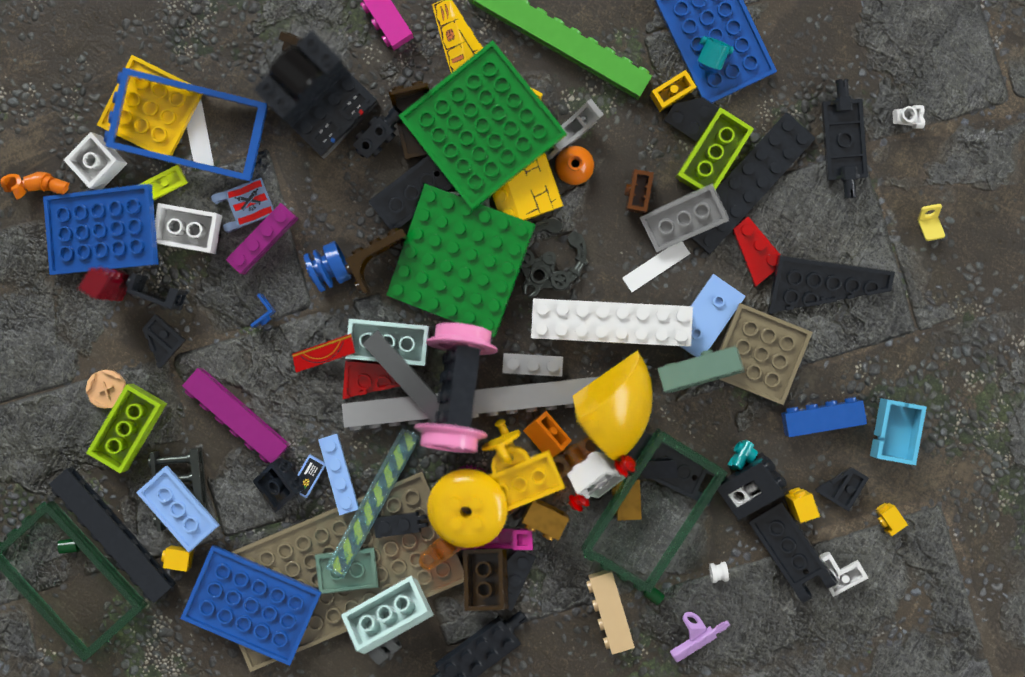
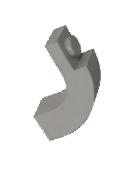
(576, 126)

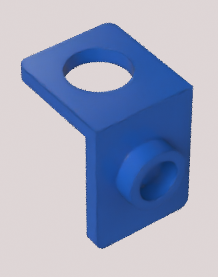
(264, 319)

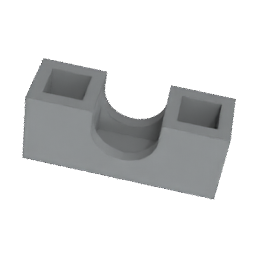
(532, 364)

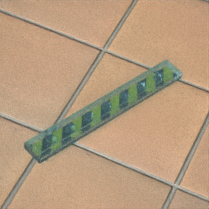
(372, 502)

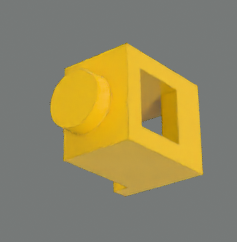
(890, 518)

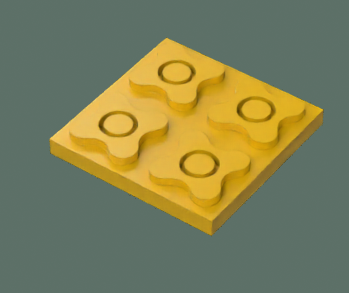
(152, 112)

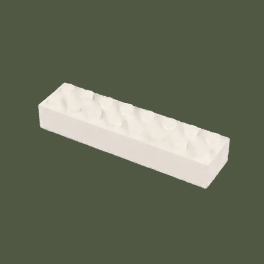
(612, 322)

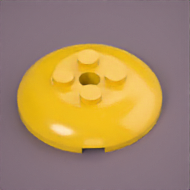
(471, 490)

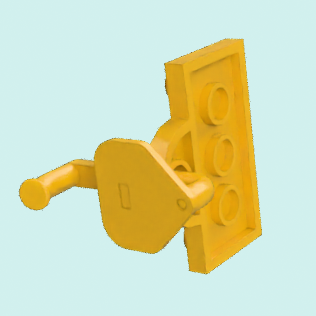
(524, 476)

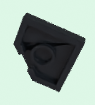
(692, 116)

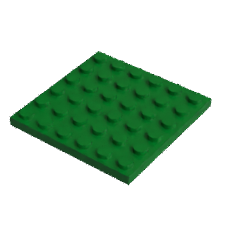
(482, 125)
(460, 259)

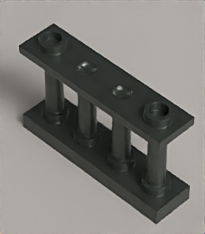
(195, 477)

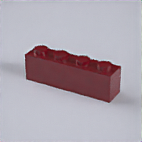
(105, 284)

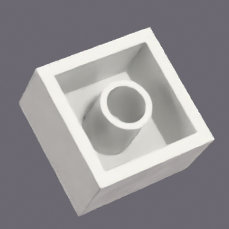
(95, 162)

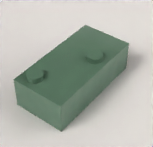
(701, 369)

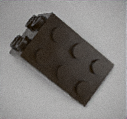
(403, 99)
(361, 256)

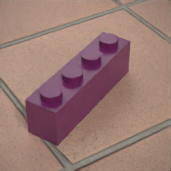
(262, 239)

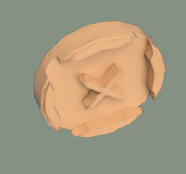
(105, 388)

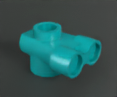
(743, 453)

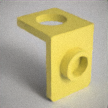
(930, 223)

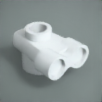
(910, 116)

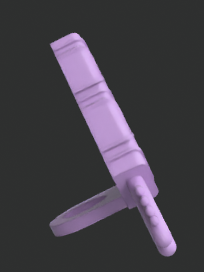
(698, 636)

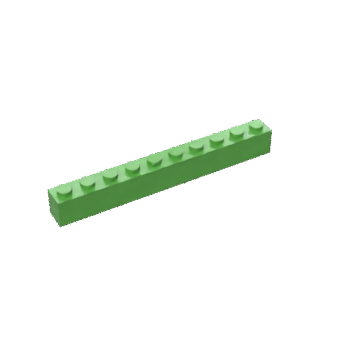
(569, 44)

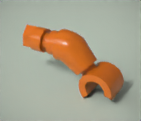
(33, 182)

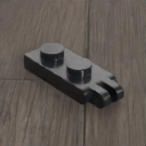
(399, 524)

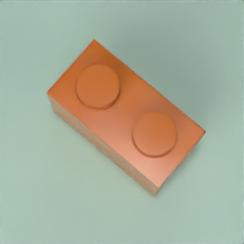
(547, 434)

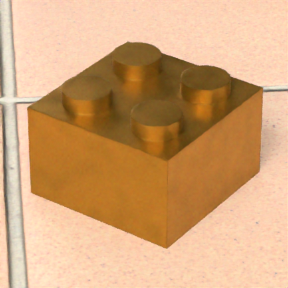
(545, 519)

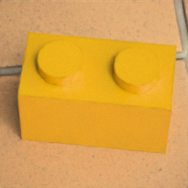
(672, 90)
(801, 505)

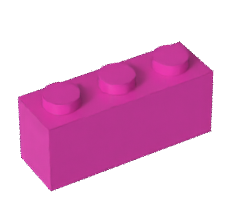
(389, 21)

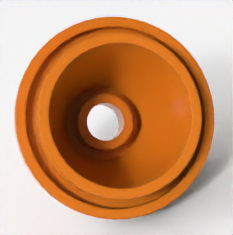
(570, 174)

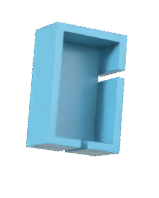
(898, 431)

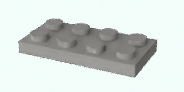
(684, 218)

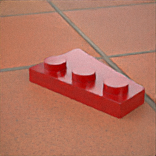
(756, 249)
(365, 377)

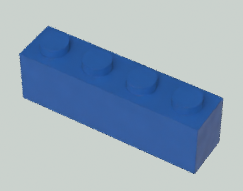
(823, 418)

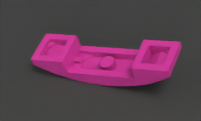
(510, 539)

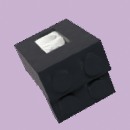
(765, 477)

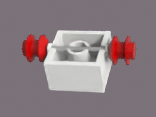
(596, 477)

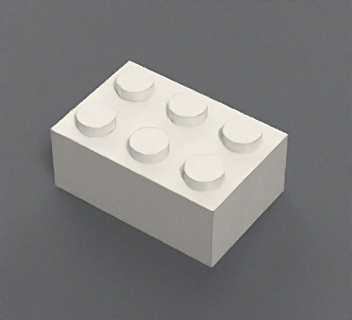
(187, 228)

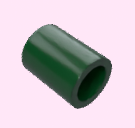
(67, 546)
(654, 596)

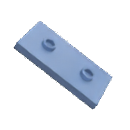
(711, 313)
(177, 508)

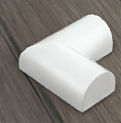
(846, 576)

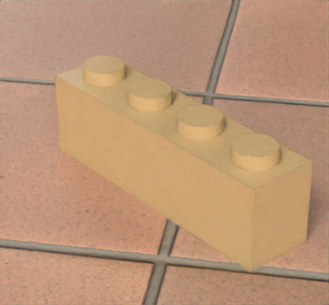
(611, 611)

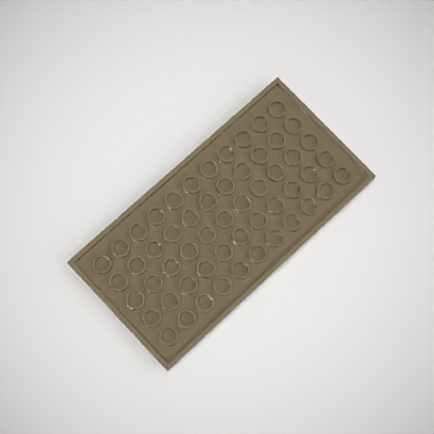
(397, 558)

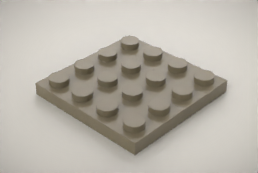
(768, 351)

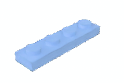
(338, 474)

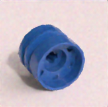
(327, 266)

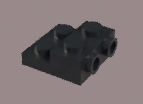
(279, 484)

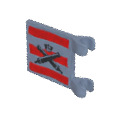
(248, 204)

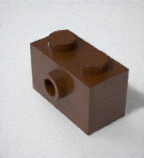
(638, 191)

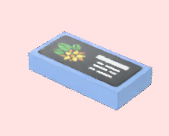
(310, 473)

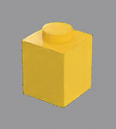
(177, 558)

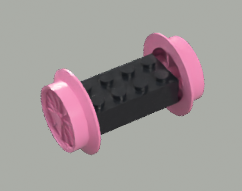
(456, 399)

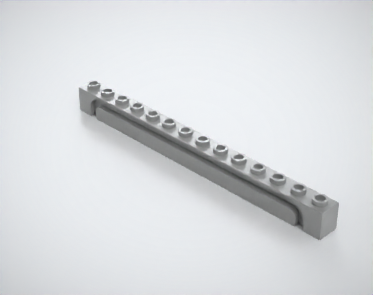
(485, 401)

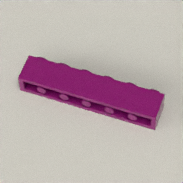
(236, 415)

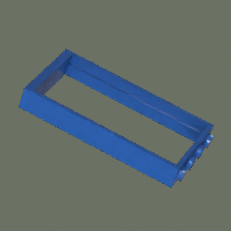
(115, 115)

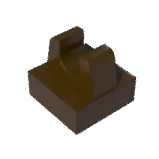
(289, 39)

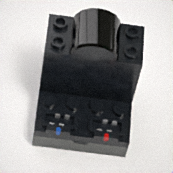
(316, 94)

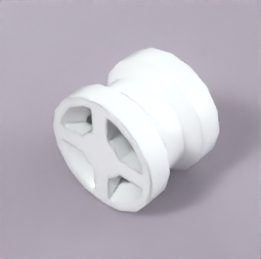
(718, 572)

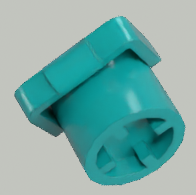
(714, 52)

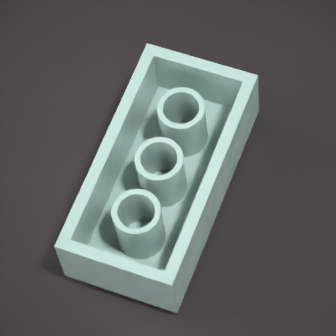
(405, 338)
(387, 615)

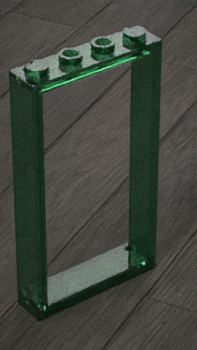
(658, 437)
(97, 559)

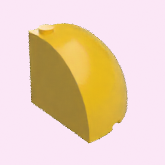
(617, 406)

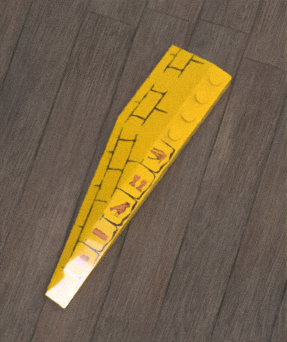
(534, 188)

